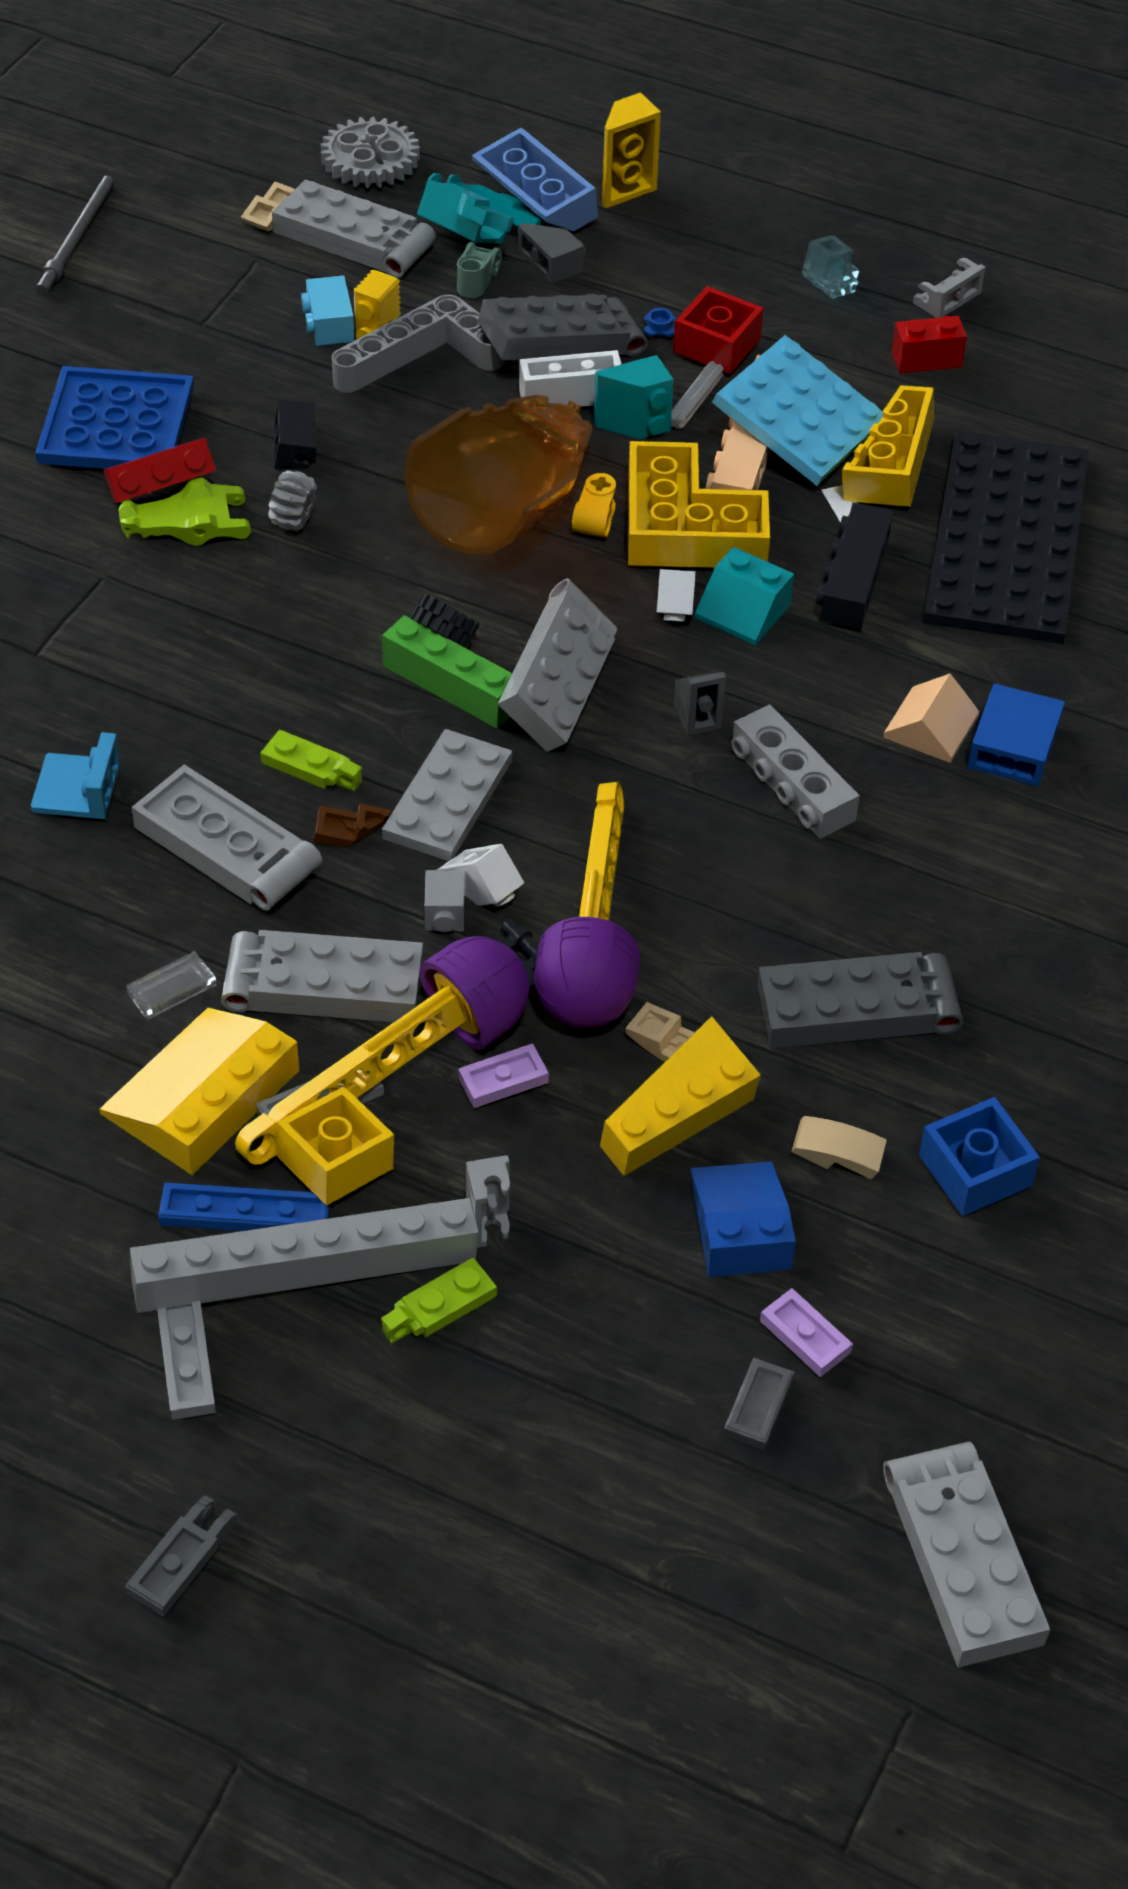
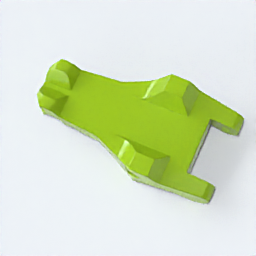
(191, 515)

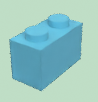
(329, 310)

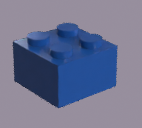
(978, 1156)

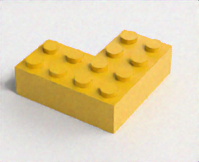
(685, 525)

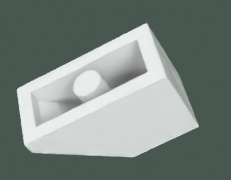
(676, 594)
(488, 874)

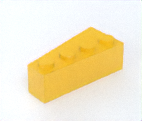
(892, 456)
(681, 1098)

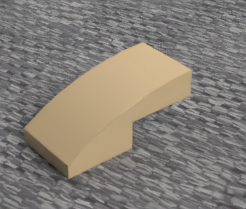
(260, 210)
(658, 1031)
(831, 1141)

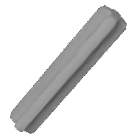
(696, 394)

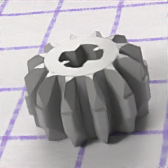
(292, 500)

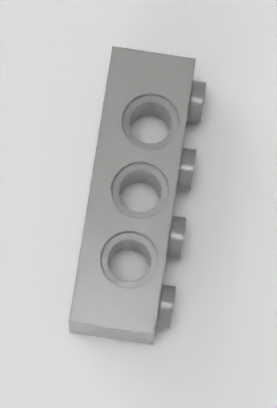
(795, 771)

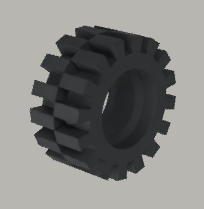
(445, 620)

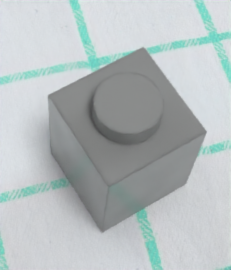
(444, 900)

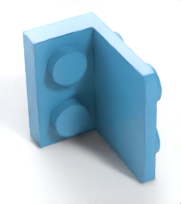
(78, 783)

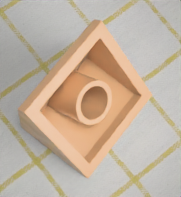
(934, 718)

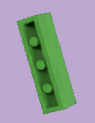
(446, 669)

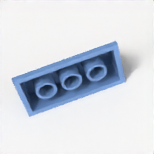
(540, 180)

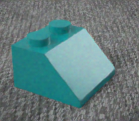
(634, 398)
(745, 596)

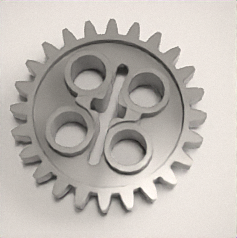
(370, 152)

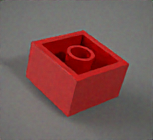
(718, 329)

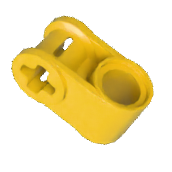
(595, 507)

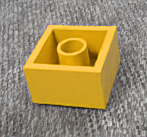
(335, 1145)

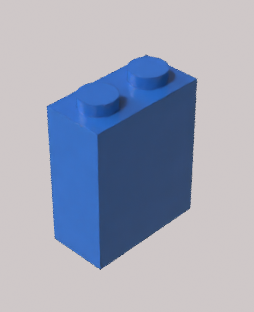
(1016, 734)

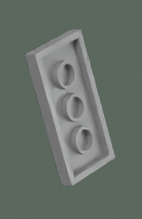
(447, 795)

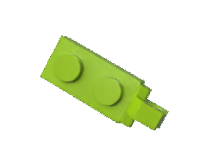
(310, 762)
(439, 1302)

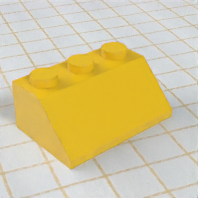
(630, 150)

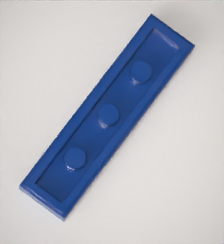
(237, 1207)

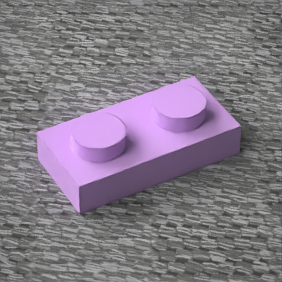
(503, 1075)
(806, 1332)

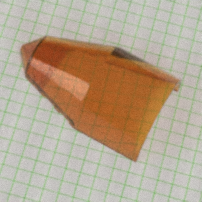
(495, 471)

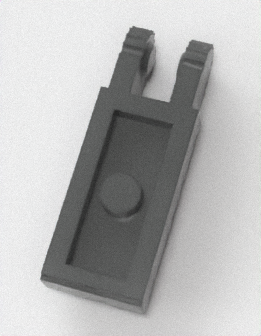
(179, 1557)

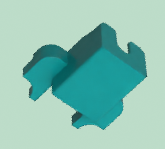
(472, 209)

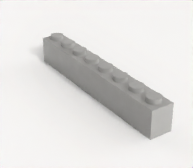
(303, 1254)

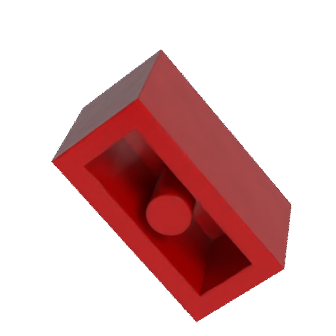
(929, 344)

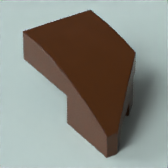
(347, 828)

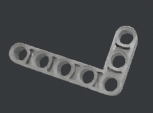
(410, 337)

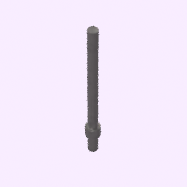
(55, 268)

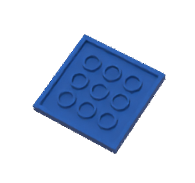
(112, 416)

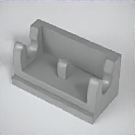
(953, 291)
(489, 1194)

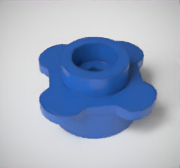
(659, 323)

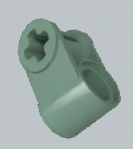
(477, 269)

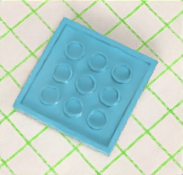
(799, 409)

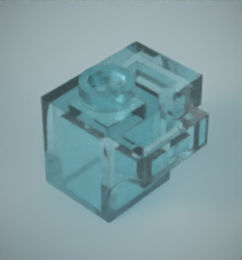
(830, 266)

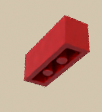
(159, 470)

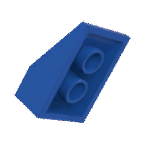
(743, 1219)

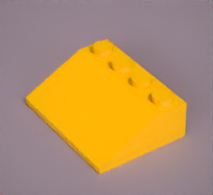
(204, 1086)

